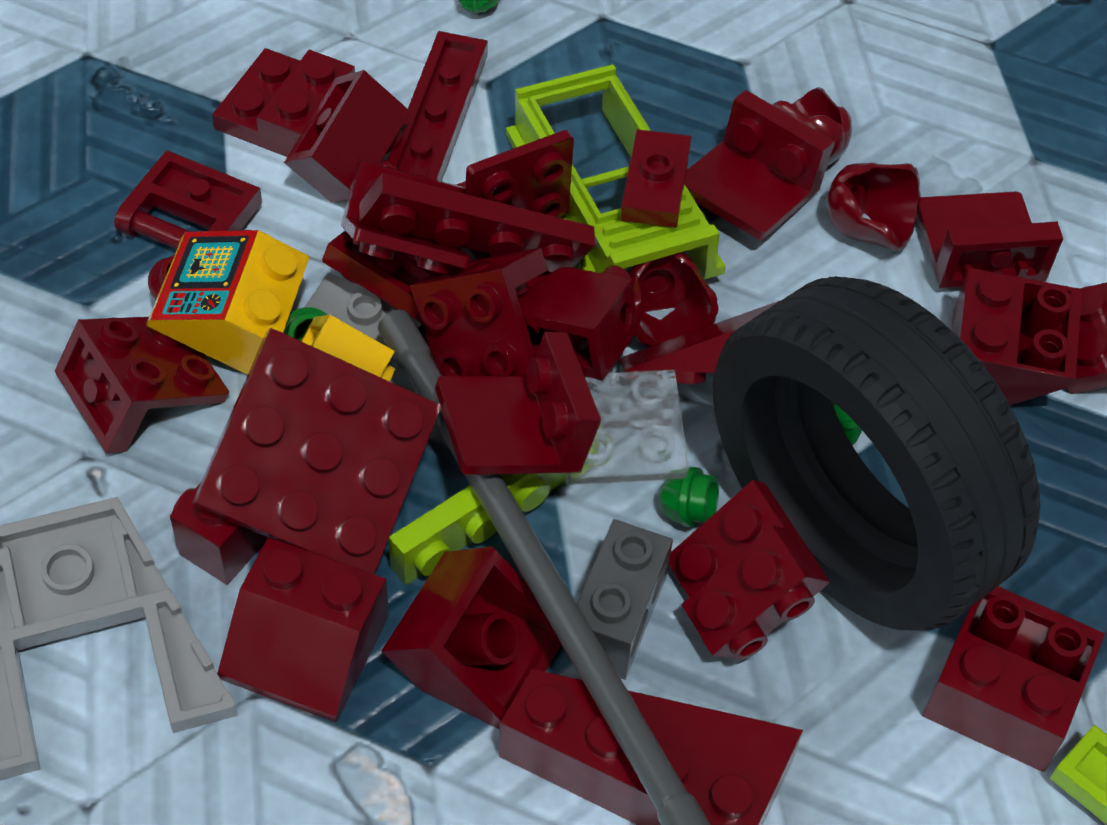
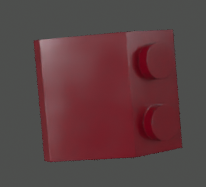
(303, 629)
(473, 634)

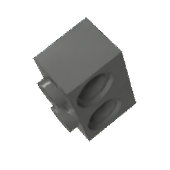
(625, 590)

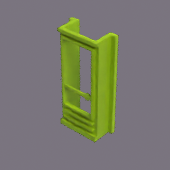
(615, 240)

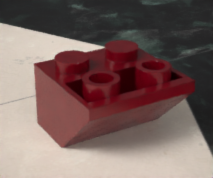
(1020, 331)
(1015, 677)

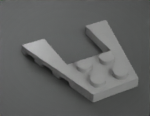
(82, 575)

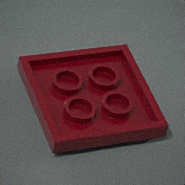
(317, 453)

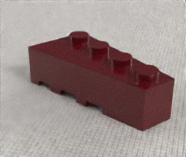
(721, 757)

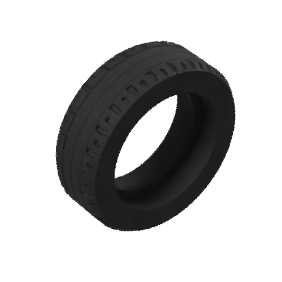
(926, 413)

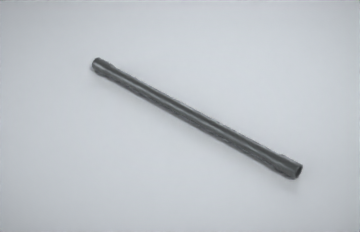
(608, 691)

